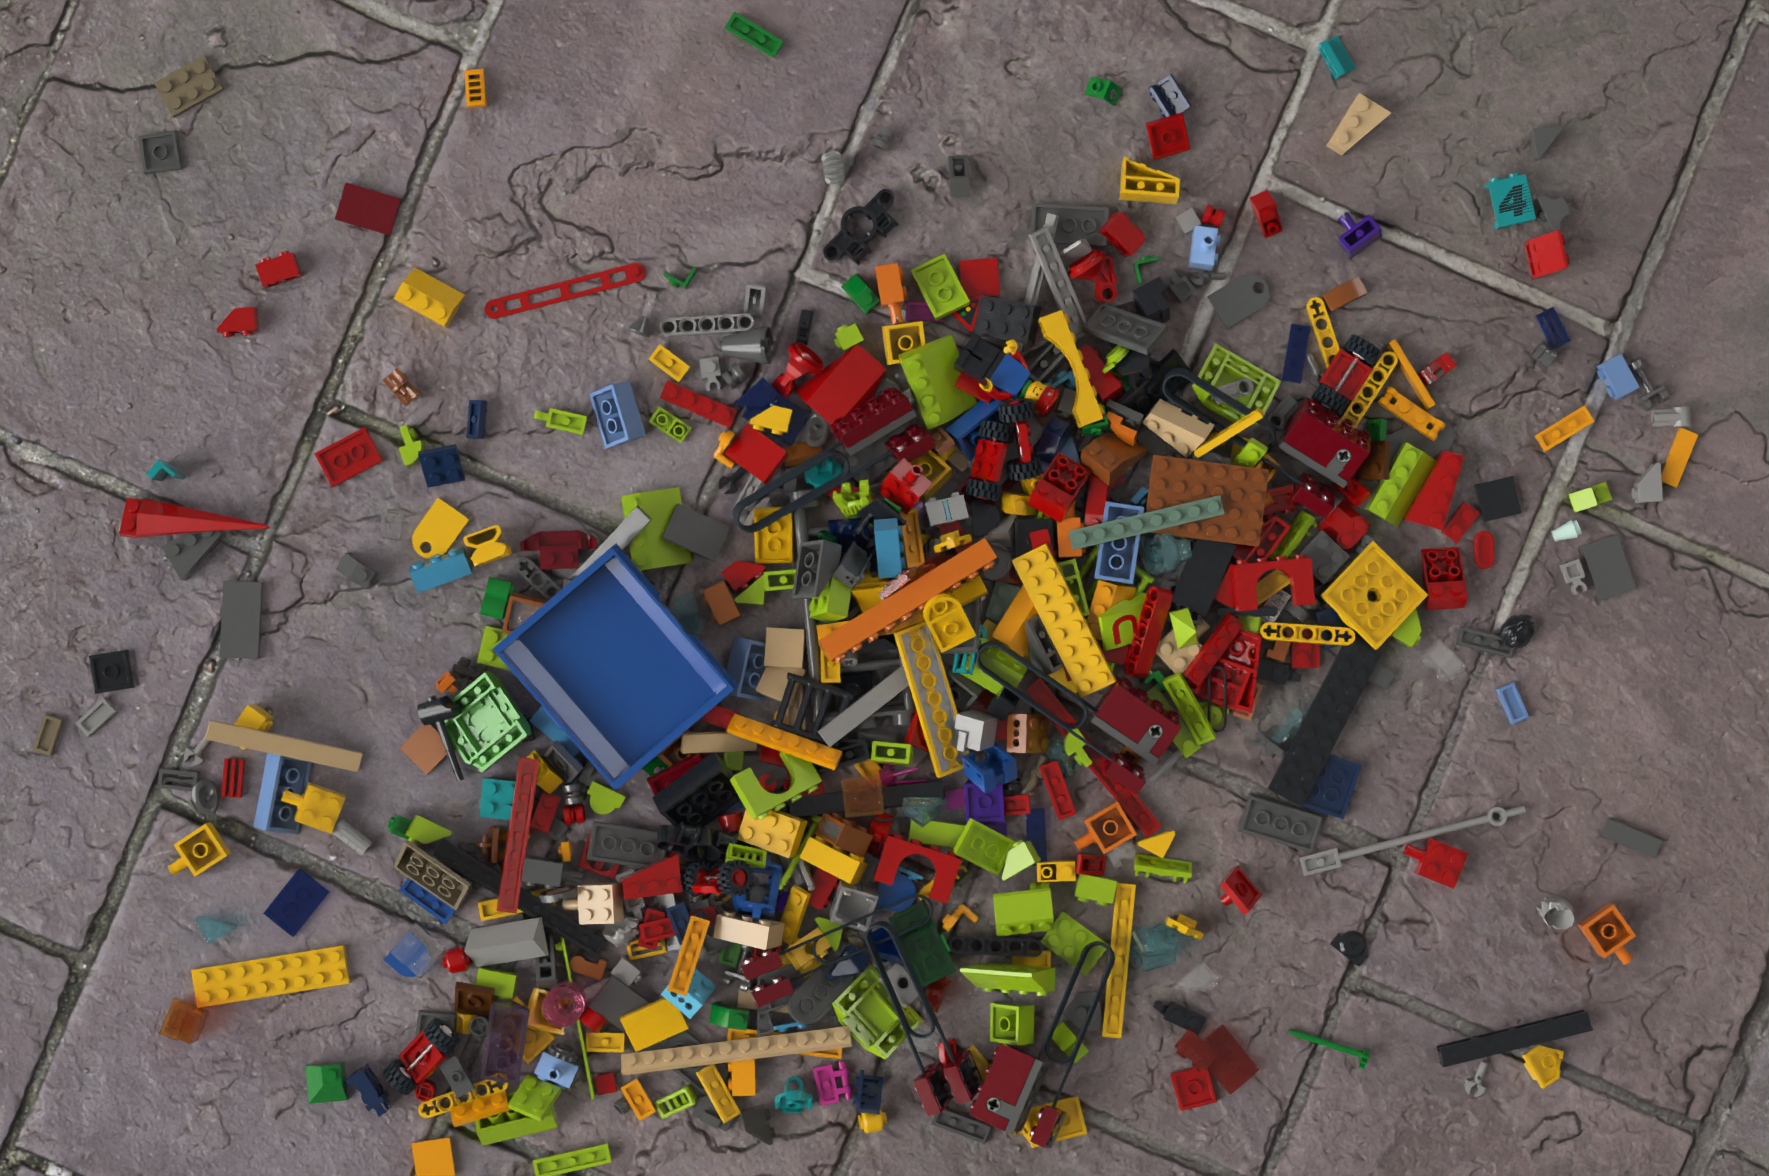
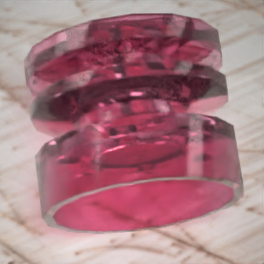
(561, 1014)

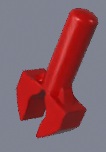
(762, 779)

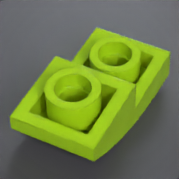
(669, 424)

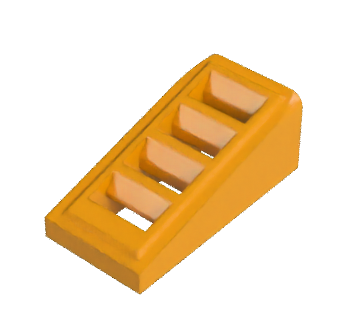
(475, 103)

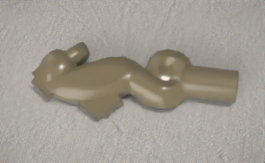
(1035, 773)
(857, 942)

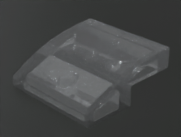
(418, 950)

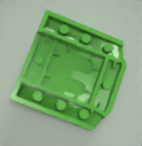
(488, 723)

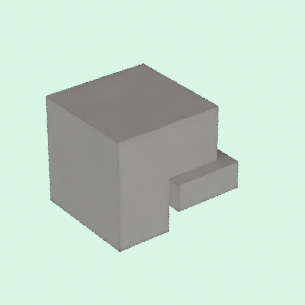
(977, 730)

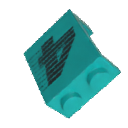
(1511, 201)

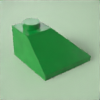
(326, 1082)

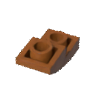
(1344, 294)
(799, 453)

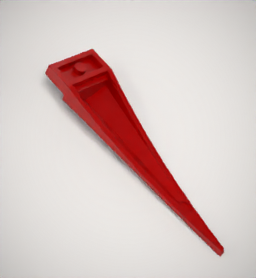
(156, 518)

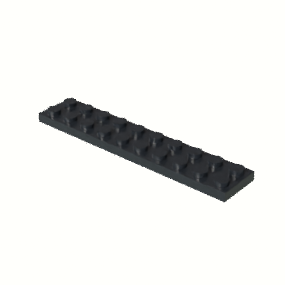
(1325, 719)

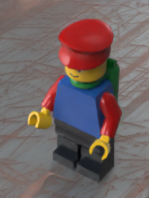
(1004, 374)

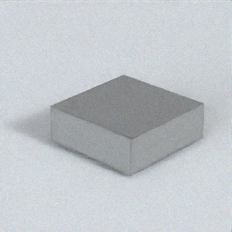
(1188, 220)

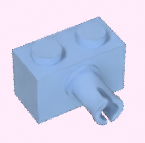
(1203, 248)
(556, 1070)

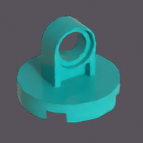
(823, 472)
(793, 1100)

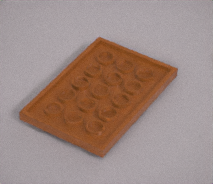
(1186, 480)

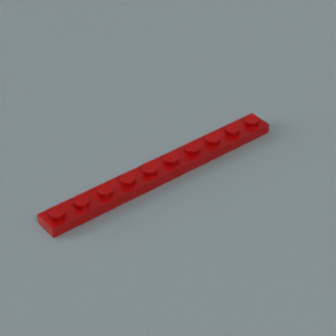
(1127, 799)

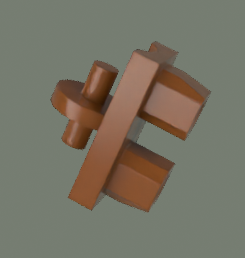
(401, 387)
(494, 853)

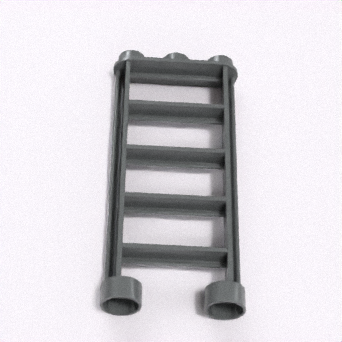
(900, 713)

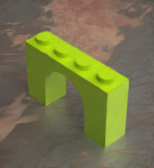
(759, 801)

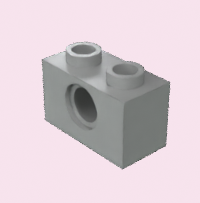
(904, 995)

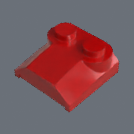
(1344, 526)

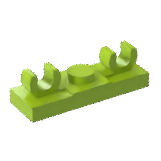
(1294, 535)
(1162, 867)

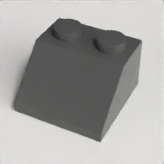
(963, 689)

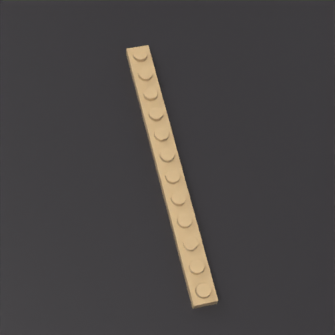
(736, 1050)

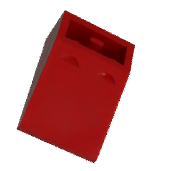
(1547, 255)
(1059, 487)
(1443, 578)

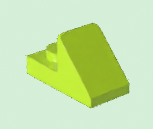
(1590, 497)
(1066, 1041)

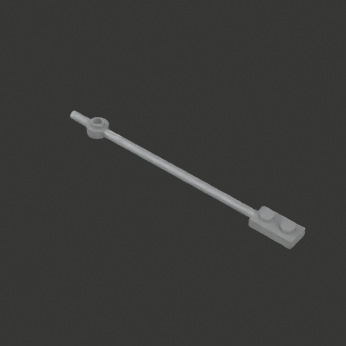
(1331, 859)

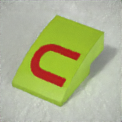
(1120, 622)

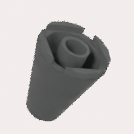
(749, 345)

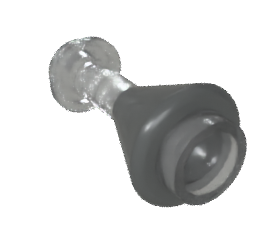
(640, 327)

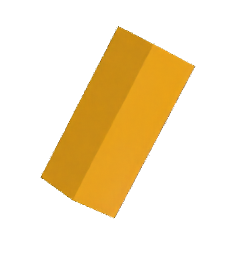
(1011, 628)

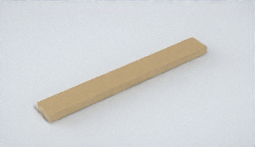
(283, 745)

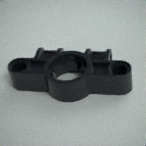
(873, 210)
(697, 842)

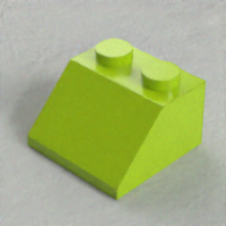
(1012, 1023)

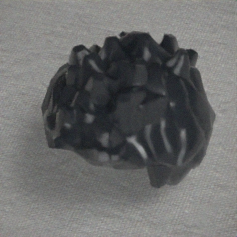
(1517, 631)

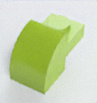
(410, 450)
(1073, 744)

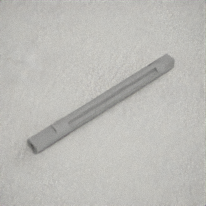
(1037, 274)

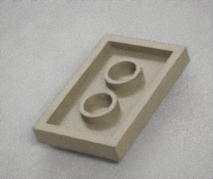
(189, 86)

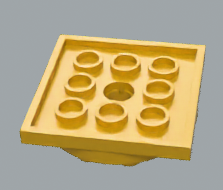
(1394, 589)

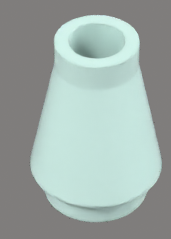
(1567, 531)

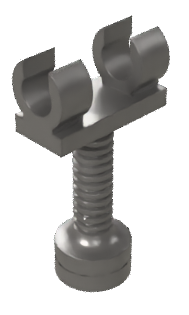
(1636, 366)
(730, 974)

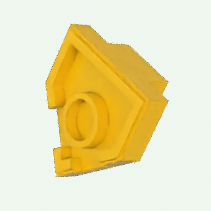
(951, 541)
(1185, 925)
(1543, 1064)

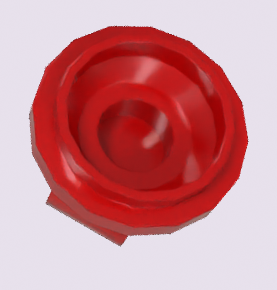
(1098, 269)
(801, 362)

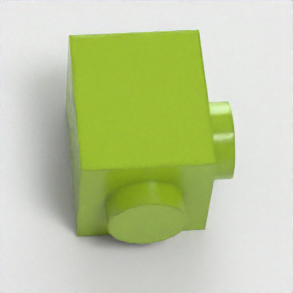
(848, 337)

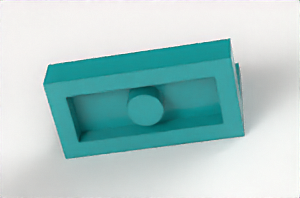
(1336, 57)
(161, 469)

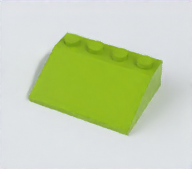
(933, 379)
(648, 547)
(1011, 977)

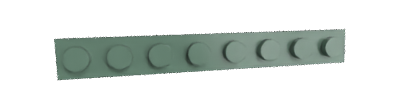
(1146, 522)

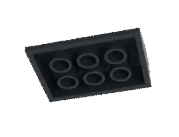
(698, 794)

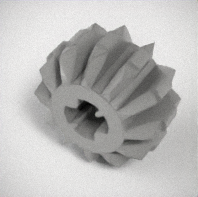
(833, 167)

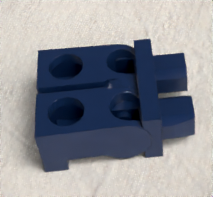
(371, 1090)

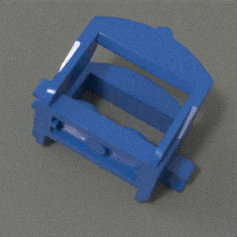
(768, 907)

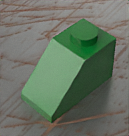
(861, 294)
(729, 1016)

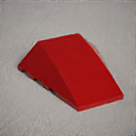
(843, 384)
(1241, 668)

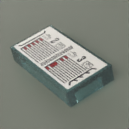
(1278, 600)

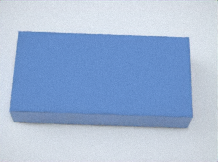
(1512, 703)

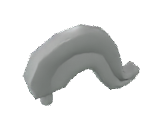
(807, 871)

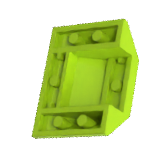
(1226, 367)
(871, 1014)

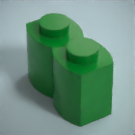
(496, 598)

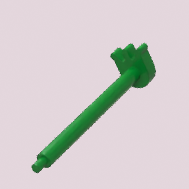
(1364, 1054)

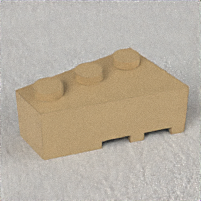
(1357, 122)

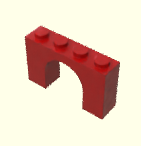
(1246, 576)
(897, 849)

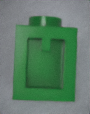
(1158, 680)

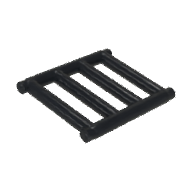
(810, 685)

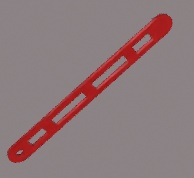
(634, 273)

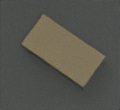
(48, 735)

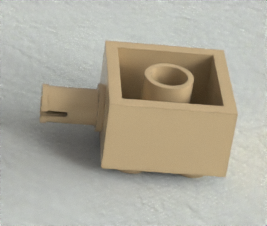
(1179, 659)
(597, 903)

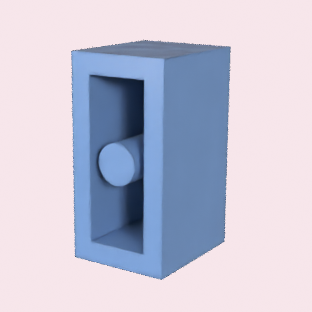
(1617, 377)

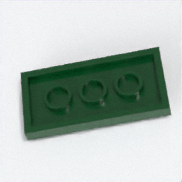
(923, 945)

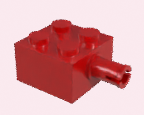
(905, 485)
(1438, 861)

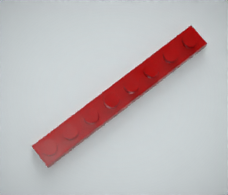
(517, 835)

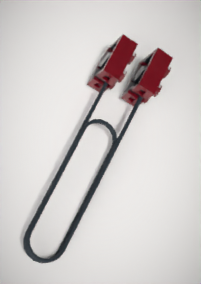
(771, 960)
(961, 1073)

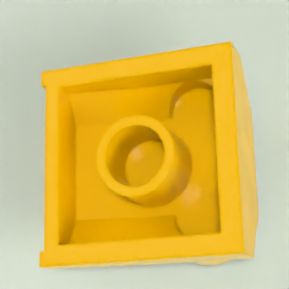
(536, 1016)

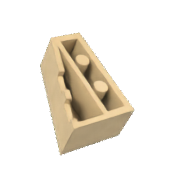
(1177, 428)
(748, 930)

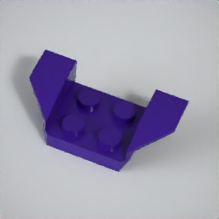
(986, 807)

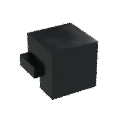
(1152, 300)

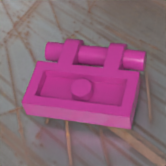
(827, 1086)

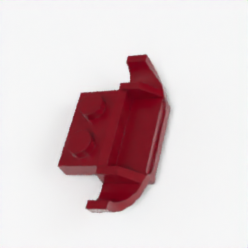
(559, 548)

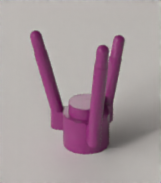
(889, 776)

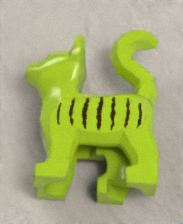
(852, 502)

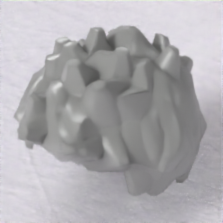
(1557, 913)
(622, 932)

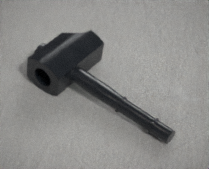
(436, 711)

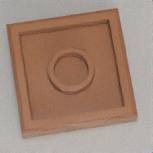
(425, 748)

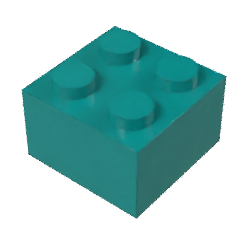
(497, 798)

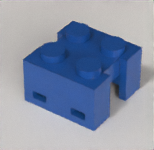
(995, 769)

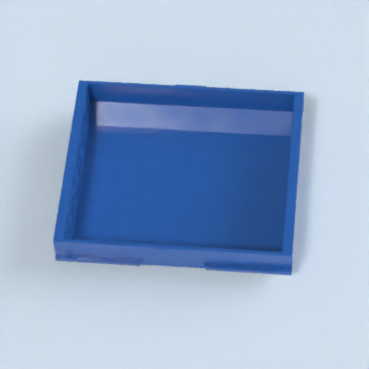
(615, 667)

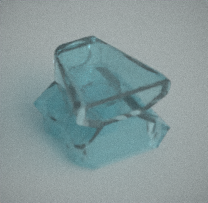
(1166, 553)
(1154, 947)

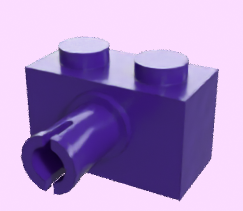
(1358, 235)

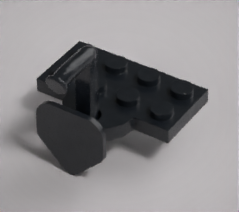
(1148, 386)

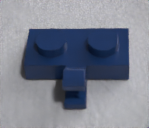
(680, 918)

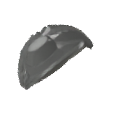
(817, 430)
(205, 798)

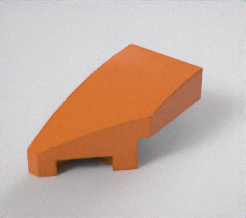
(1122, 432)

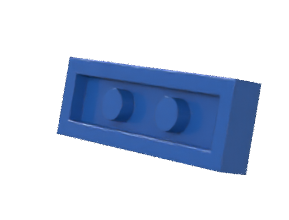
(427, 901)

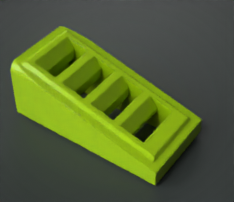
(738, 850)
(690, 1093)

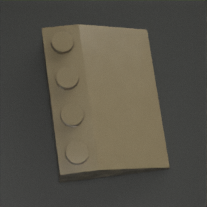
(432, 875)

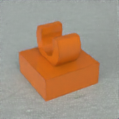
(446, 682)

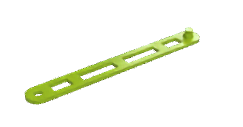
(561, 947)

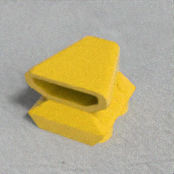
(488, 545)
(867, 591)

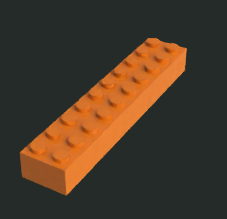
(907, 600)

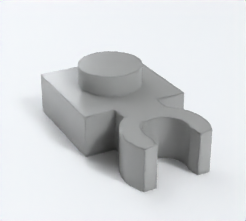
(710, 369)
(1573, 572)

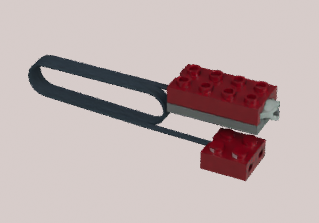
(853, 433)

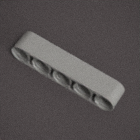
(699, 320)

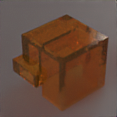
(184, 1021)

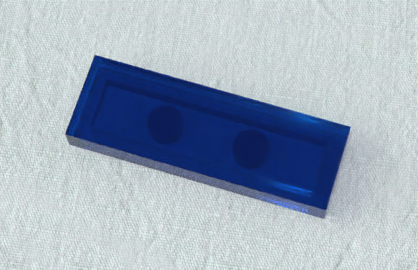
(1295, 353)
(1037, 831)

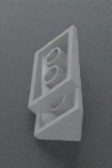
(507, 942)

